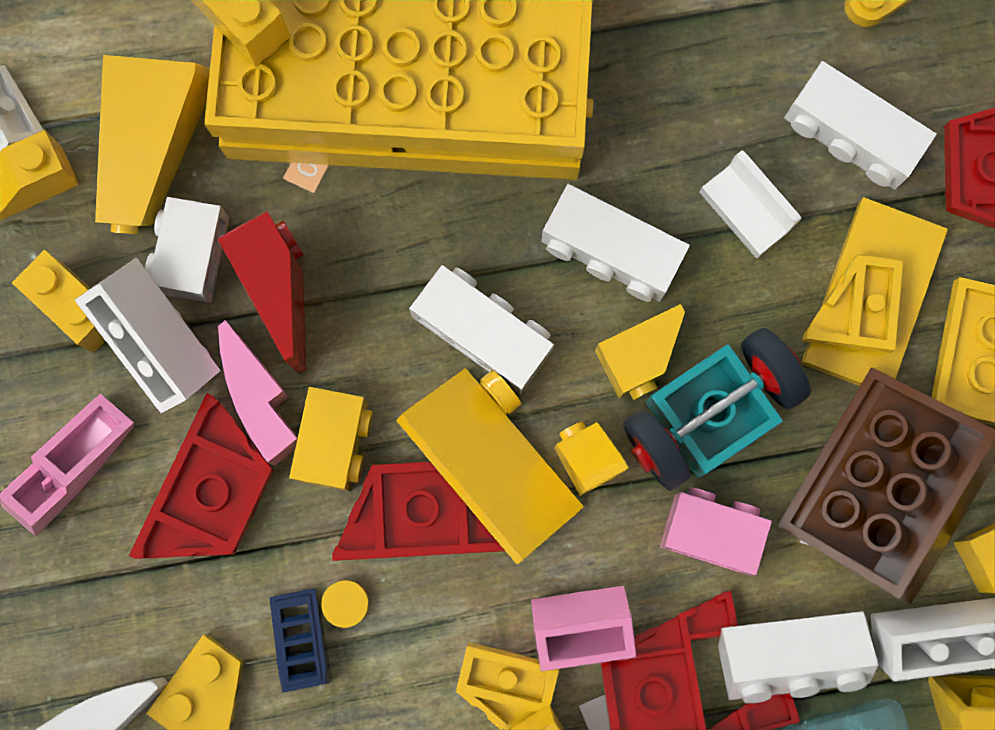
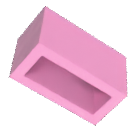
(715, 532)
(583, 628)

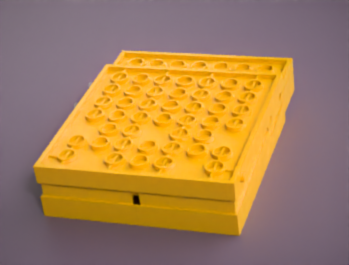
(412, 87)

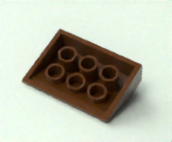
(892, 484)

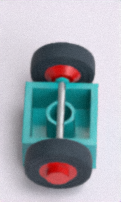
(716, 409)

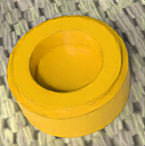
(500, 392)
(345, 603)

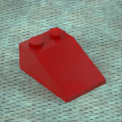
(268, 268)

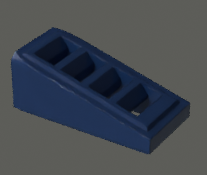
(285, 661)

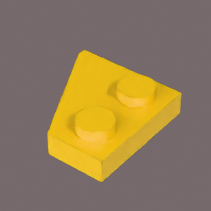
(861, 307)
(504, 684)
(201, 690)

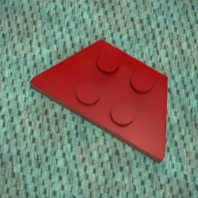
(207, 491)
(410, 514)

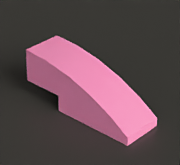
(255, 397)
(65, 464)

